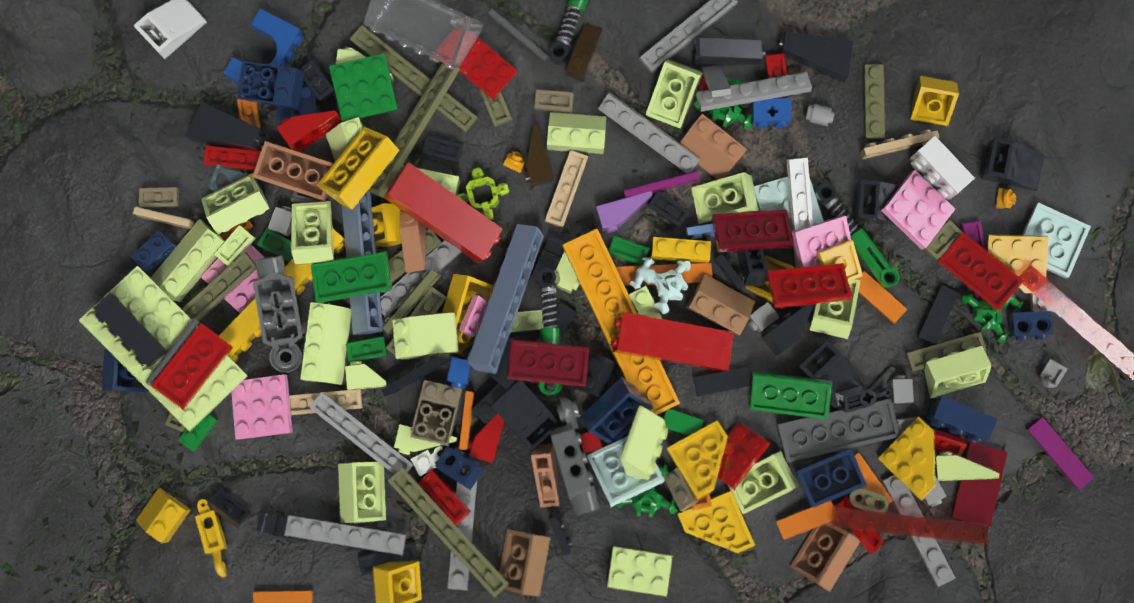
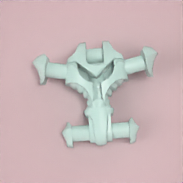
(668, 283)

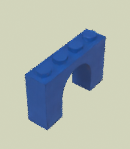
(280, 31)

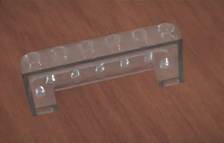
(426, 27)

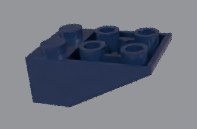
(270, 85)

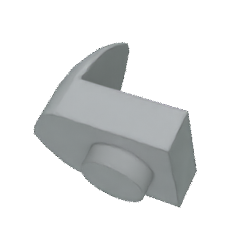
(1052, 374)

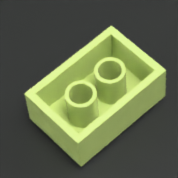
(639, 571)

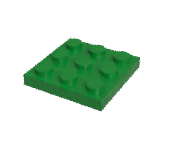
(363, 87)

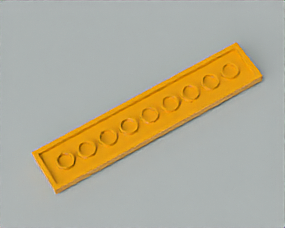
(608, 298)

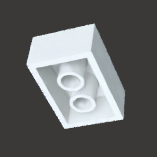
(941, 168)

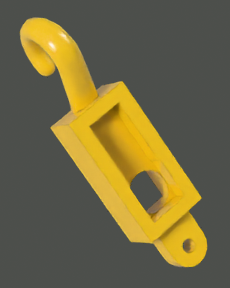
(212, 538)

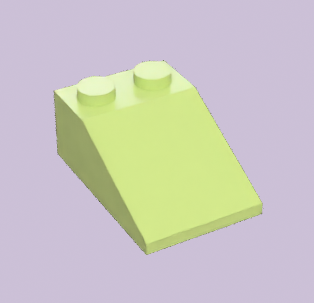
(673, 93)
(723, 196)
(312, 232)
(836, 317)
(425, 335)
(764, 483)

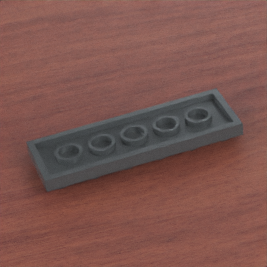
(840, 431)

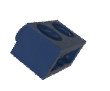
(154, 251)
(1029, 321)
(457, 469)

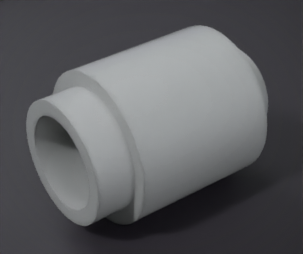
(820, 114)

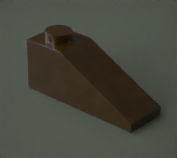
(583, 52)
(537, 162)

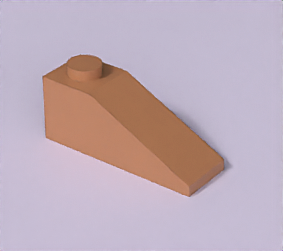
(413, 243)
(545, 474)

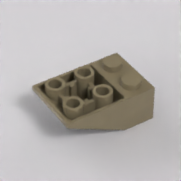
(436, 412)

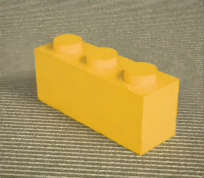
(680, 249)

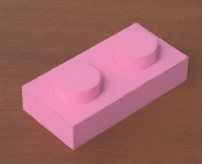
(473, 316)

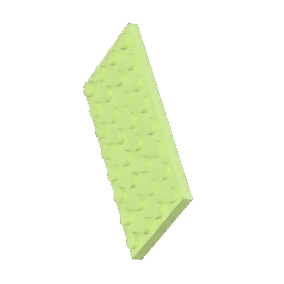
(166, 324)

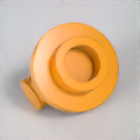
(515, 161)
(1005, 198)

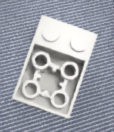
(170, 25)

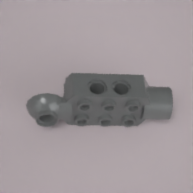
(278, 312)
(581, 494)

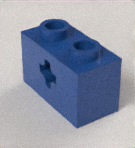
(779, 106)
(459, 373)

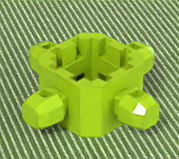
(478, 181)

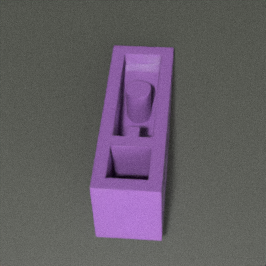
(618, 212)

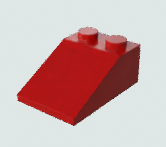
(307, 129)

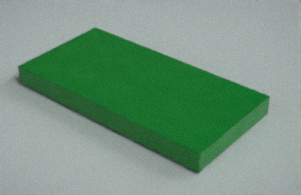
(351, 277)
(790, 395)

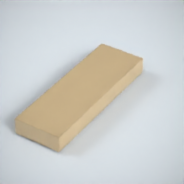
(163, 218)

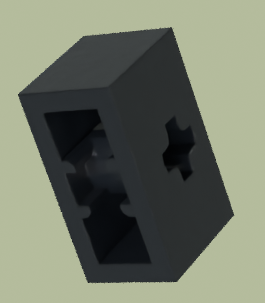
(753, 266)

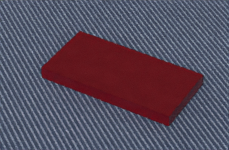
(752, 230)
(547, 363)
(977, 498)

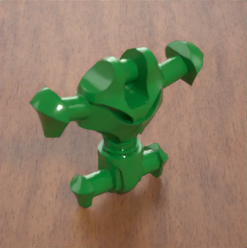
(730, 113)
(988, 316)
(650, 500)

